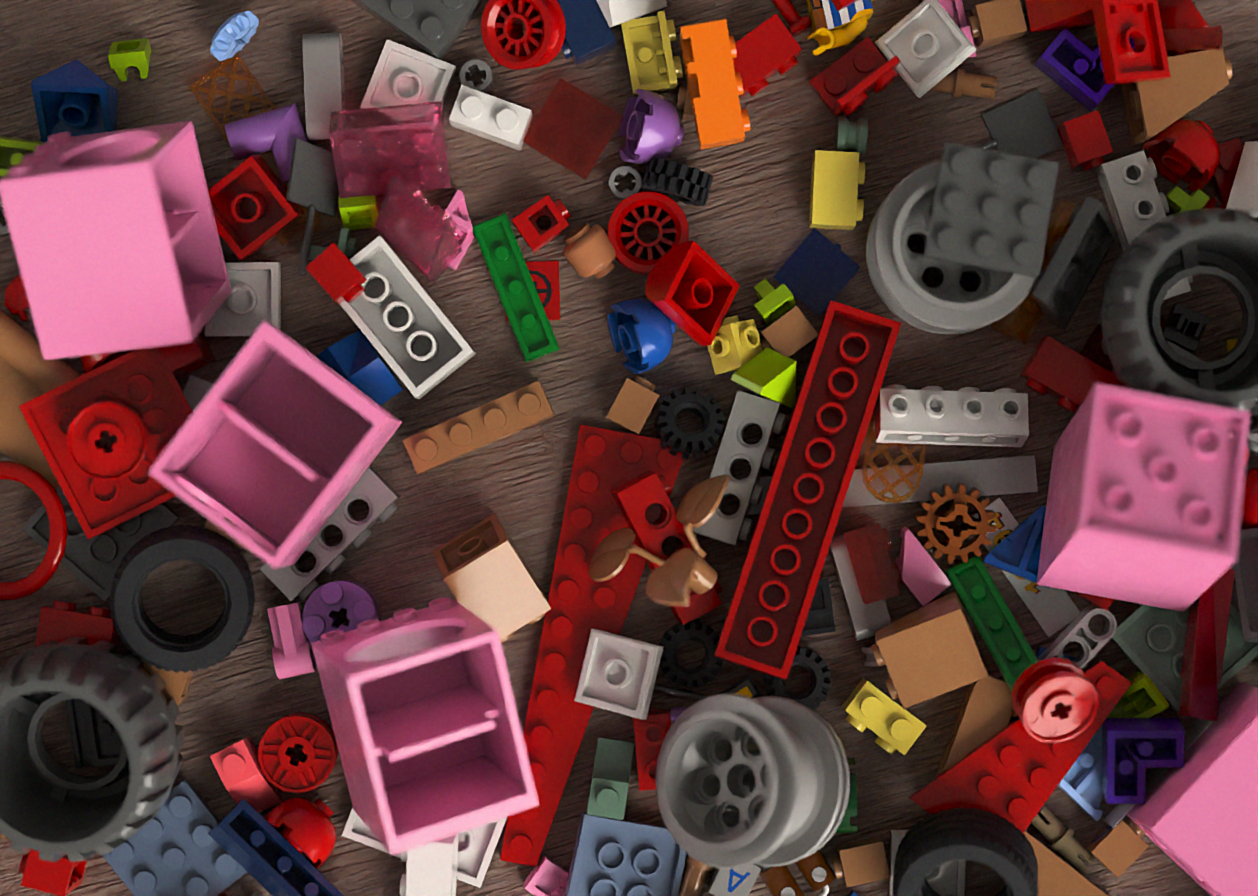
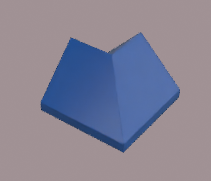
(74, 102)
(362, 366)

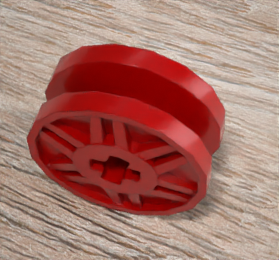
(88, 428)
(1054, 700)
(278, 760)

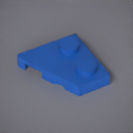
(1021, 548)

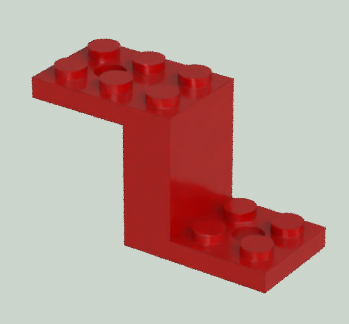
(1114, 24)

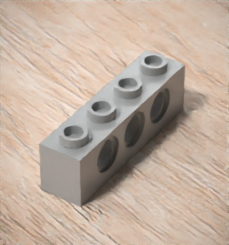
(746, 411)
(381, 501)

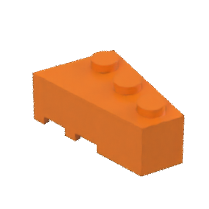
(713, 84)

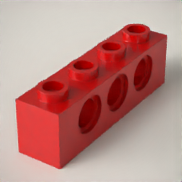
(632, 501)

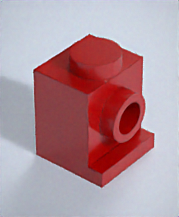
(527, 222)

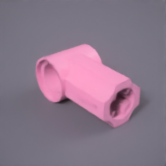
(292, 650)

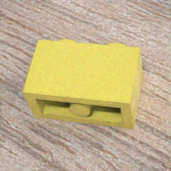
(835, 190)

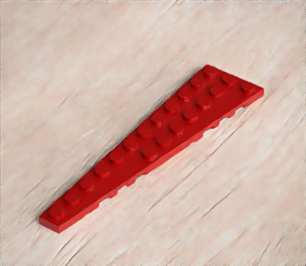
(577, 604)

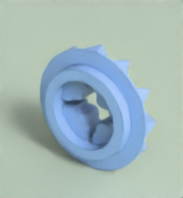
(233, 35)

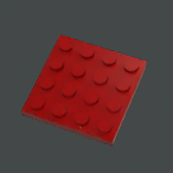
(146, 386)

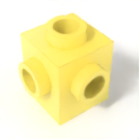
(734, 345)

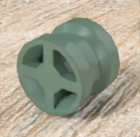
(851, 134)

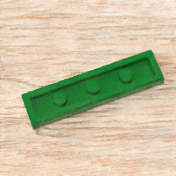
(515, 287)
(992, 618)

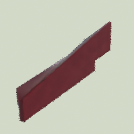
(1205, 649)

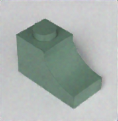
(610, 778)

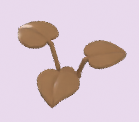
(686, 568)

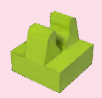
(128, 54)
(1180, 201)
(359, 211)
(773, 302)

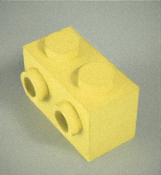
(882, 715)

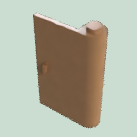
(22, 378)

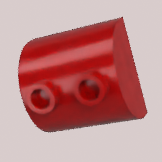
(692, 291)

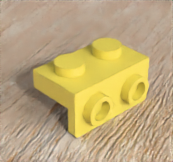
(650, 53)

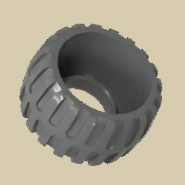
(1178, 246)
(68, 812)

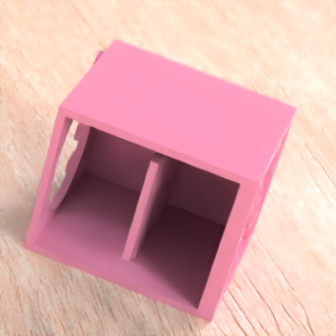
(116, 239)
(275, 447)
(1143, 496)
(425, 723)
(1209, 807)

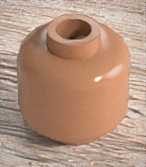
(589, 251)

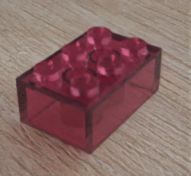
(387, 142)

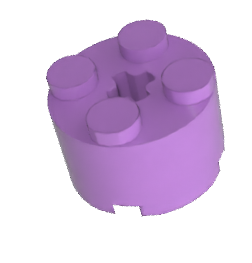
(333, 597)

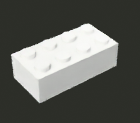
(404, 321)

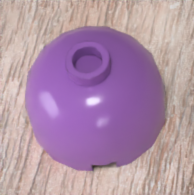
(650, 128)

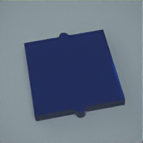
(816, 272)

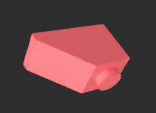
(242, 775)

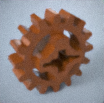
(953, 539)

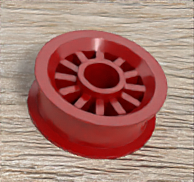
(542, 35)
(629, 206)

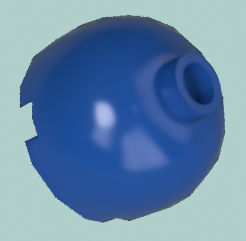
(641, 333)

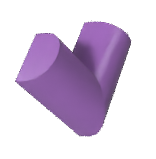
(267, 132)

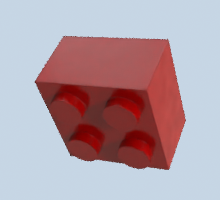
(251, 207)

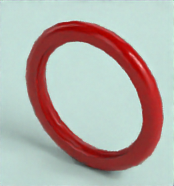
(58, 531)

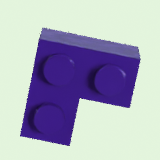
(1076, 68)
(1132, 746)

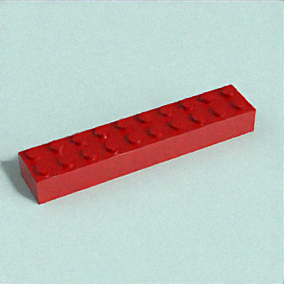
(807, 490)

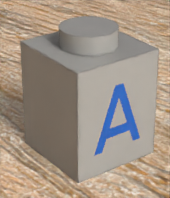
(733, 881)

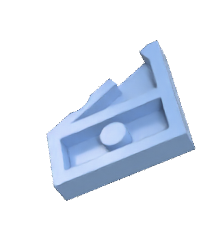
(1084, 778)

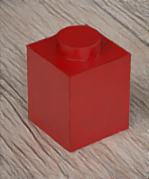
(1085, 141)
(337, 274)

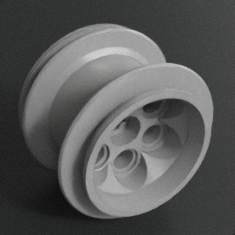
(898, 271)
(782, 777)

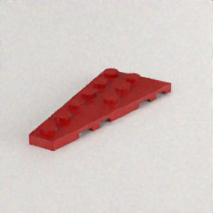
(1015, 771)

